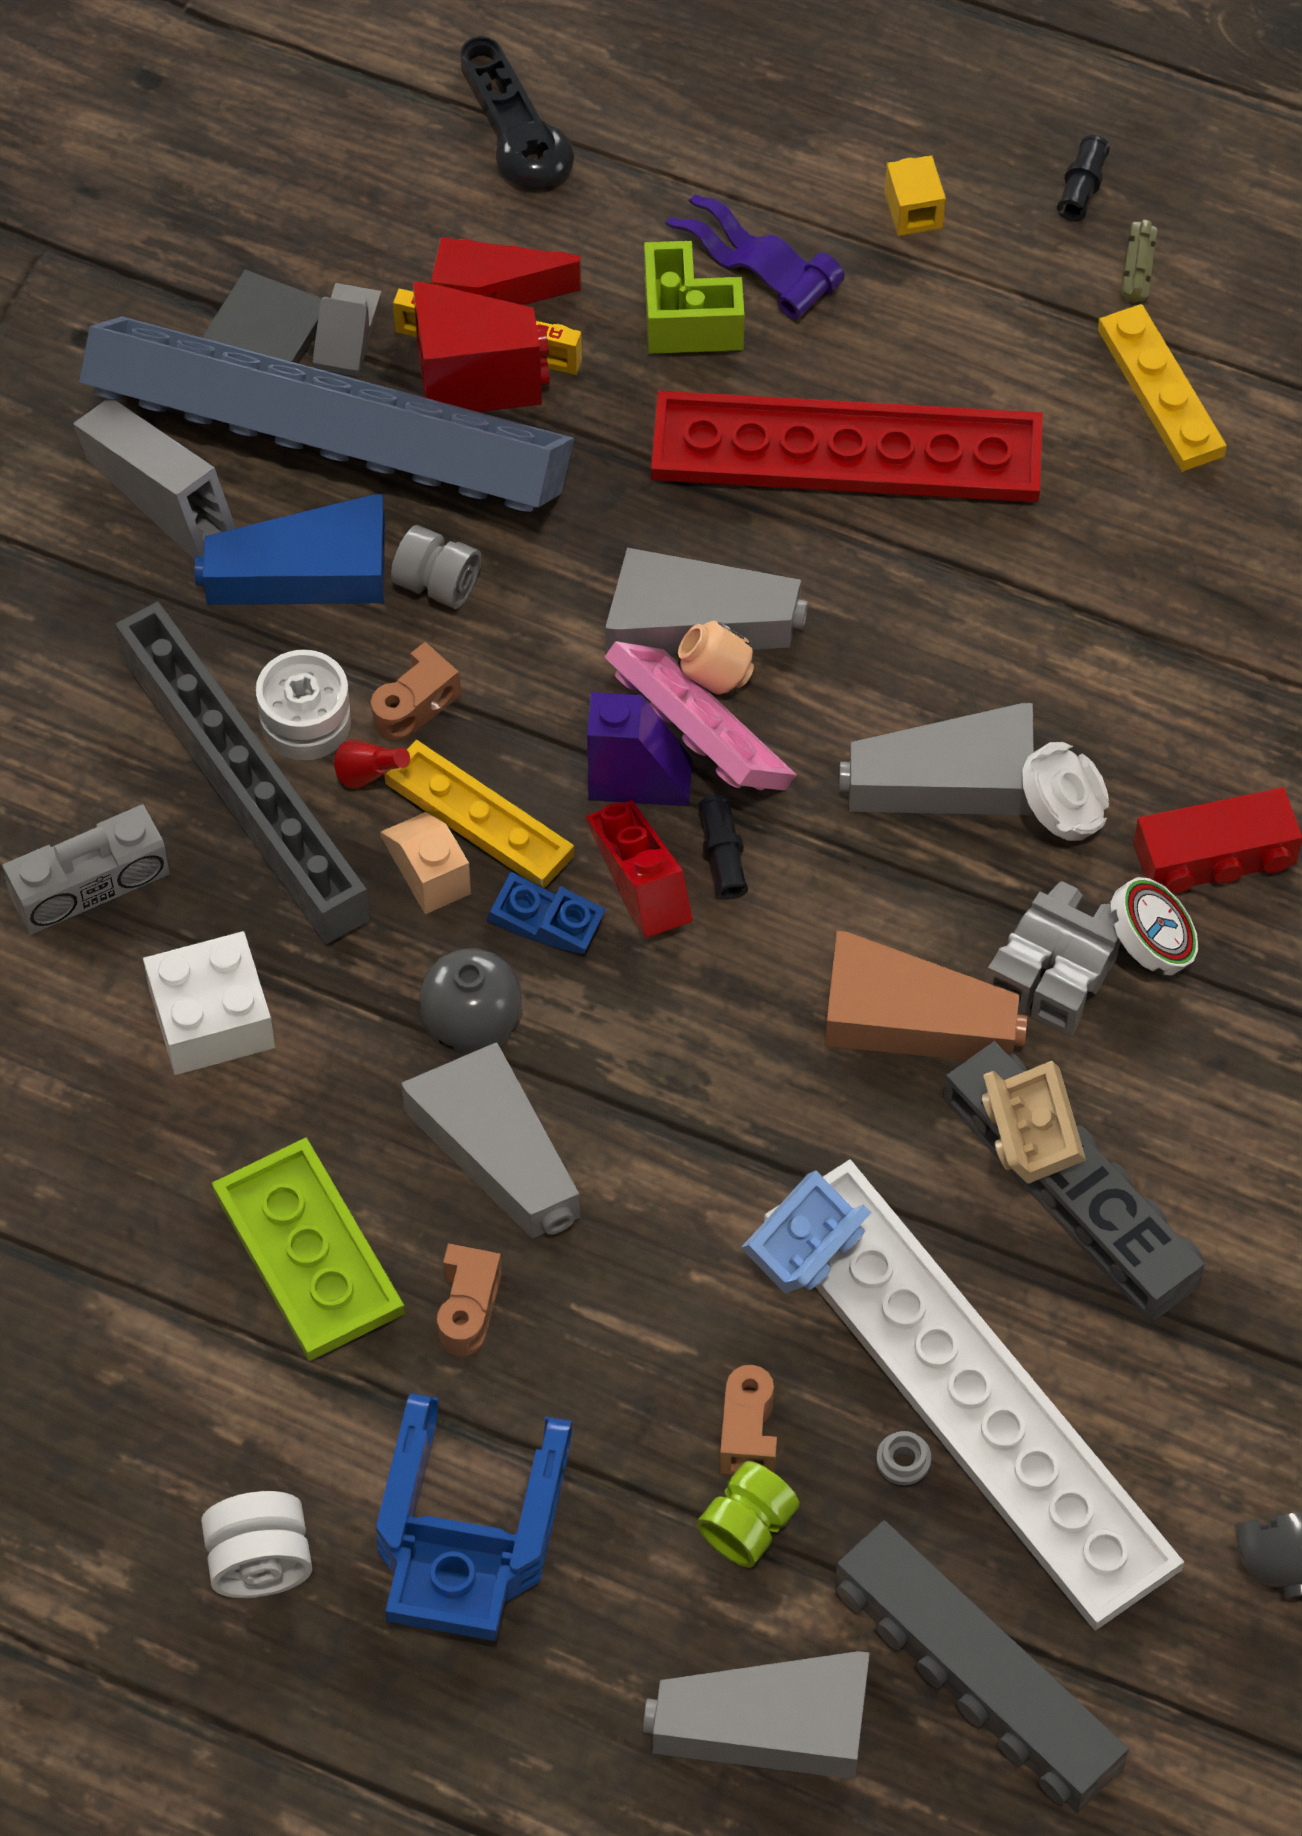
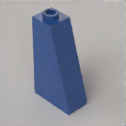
(299, 558)

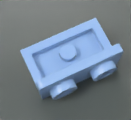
(805, 1234)

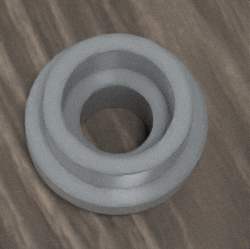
(907, 1444)

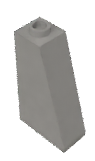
(156, 474)
(668, 595)
(944, 766)
(495, 1137)
(766, 1716)

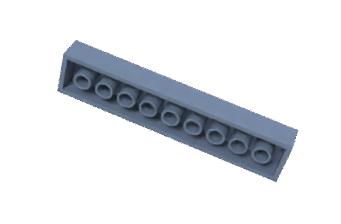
(326, 412)

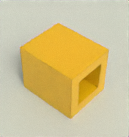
(915, 195)

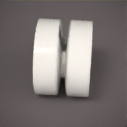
(303, 704)
(256, 1544)

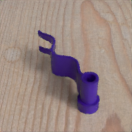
(768, 256)

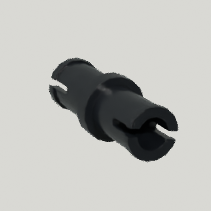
(1083, 178)
(723, 847)

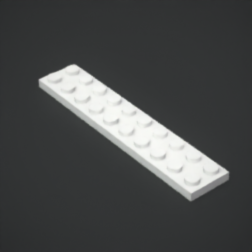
(992, 1414)

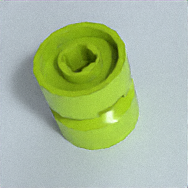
(742, 1520)

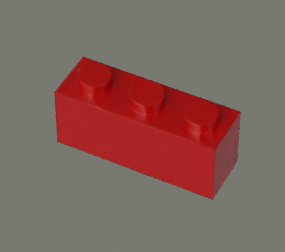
(1218, 840)

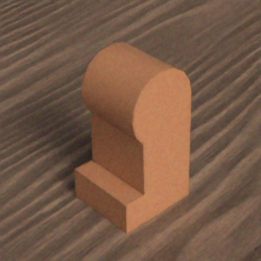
(416, 696)
(468, 1311)
(745, 1410)

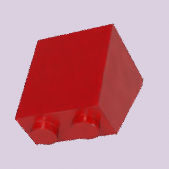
(479, 349)

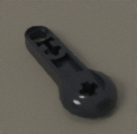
(515, 120)

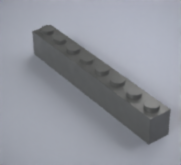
(243, 773)

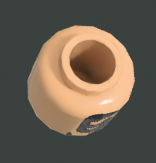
(716, 657)

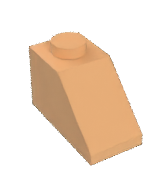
(429, 860)

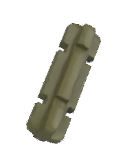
(1139, 261)

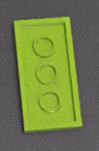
(308, 1249)

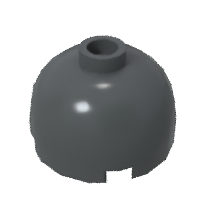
(470, 1000)
(1273, 1551)

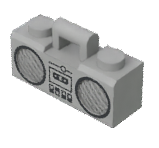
(86, 869)

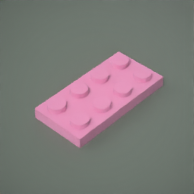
(705, 722)

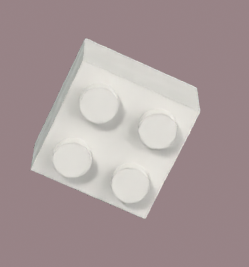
(209, 1003)

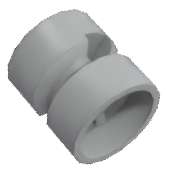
(429, 564)

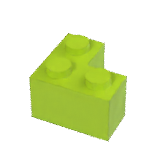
(687, 311)

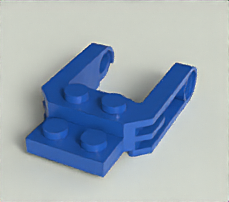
(455, 1571)

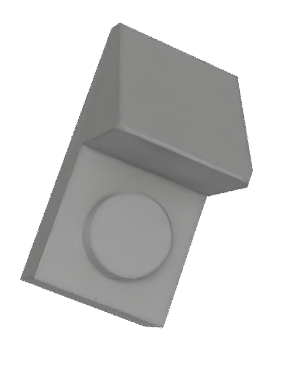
(345, 328)

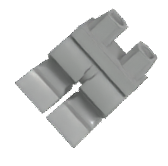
(1070, 948)

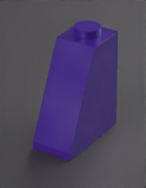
(634, 753)

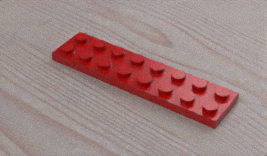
(847, 446)

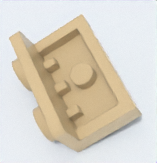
(1033, 1122)

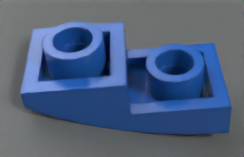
(545, 917)

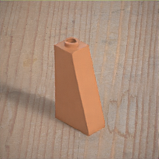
(914, 1006)

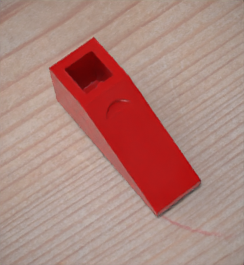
(505, 271)
(641, 868)

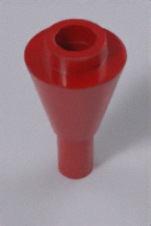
(362, 762)

